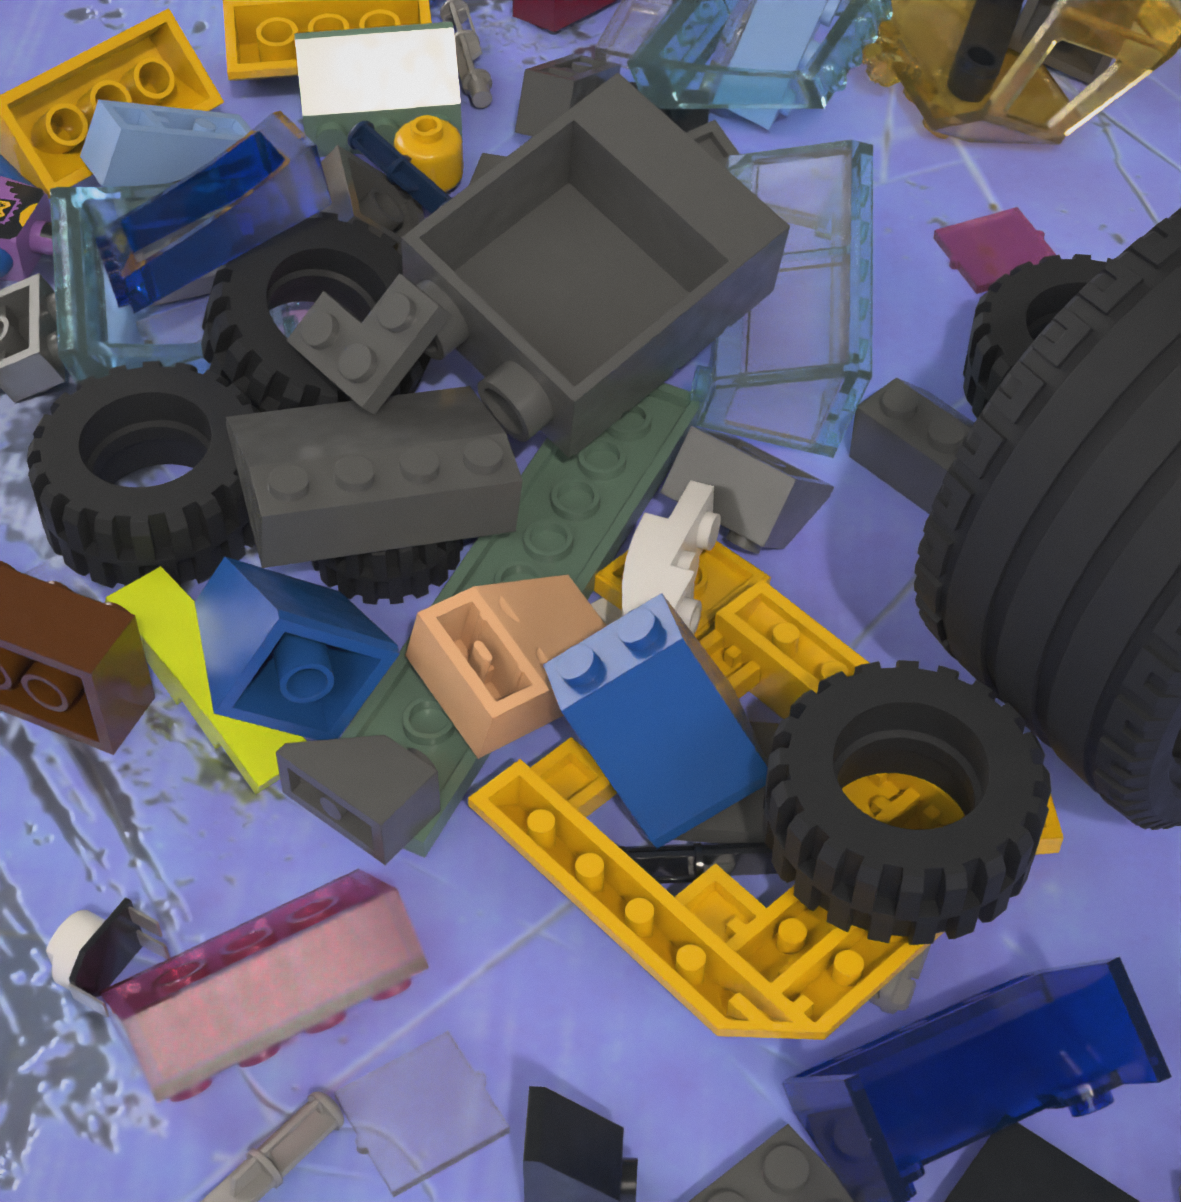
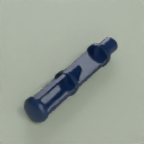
(396, 166)

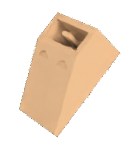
(488, 653)

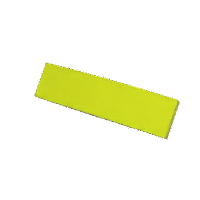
(176, 656)

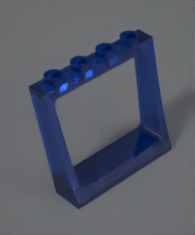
(277, 184)

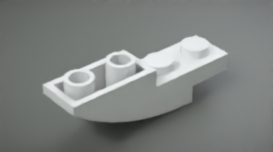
(667, 554)

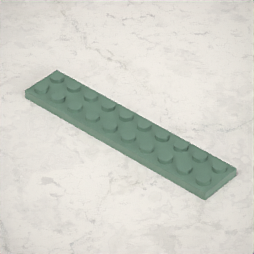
(567, 524)

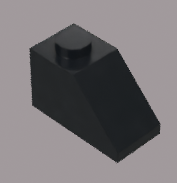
(573, 1153)

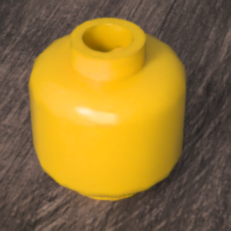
(434, 149)

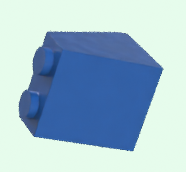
(287, 651)
(659, 720)

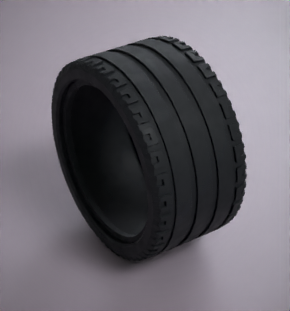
(1064, 535)

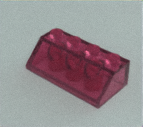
(264, 984)

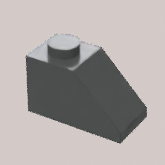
(363, 789)

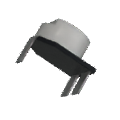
(93, 951)

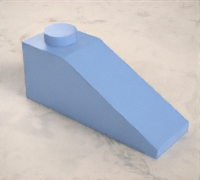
(155, 143)

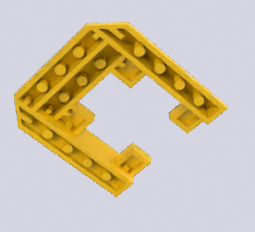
(714, 943)

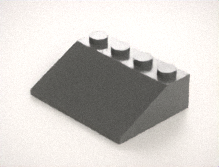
(365, 483)

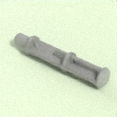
(467, 44)
(280, 1152)

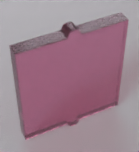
(991, 246)

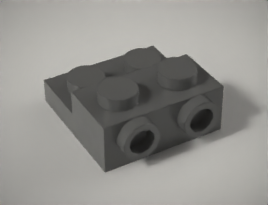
(29, 339)

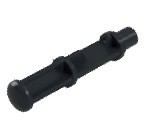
(687, 863)

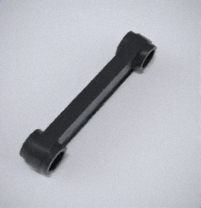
(982, 48)

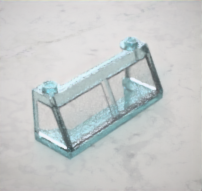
(804, 351)

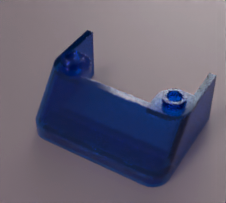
(974, 1070)

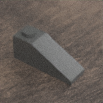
(557, 87)

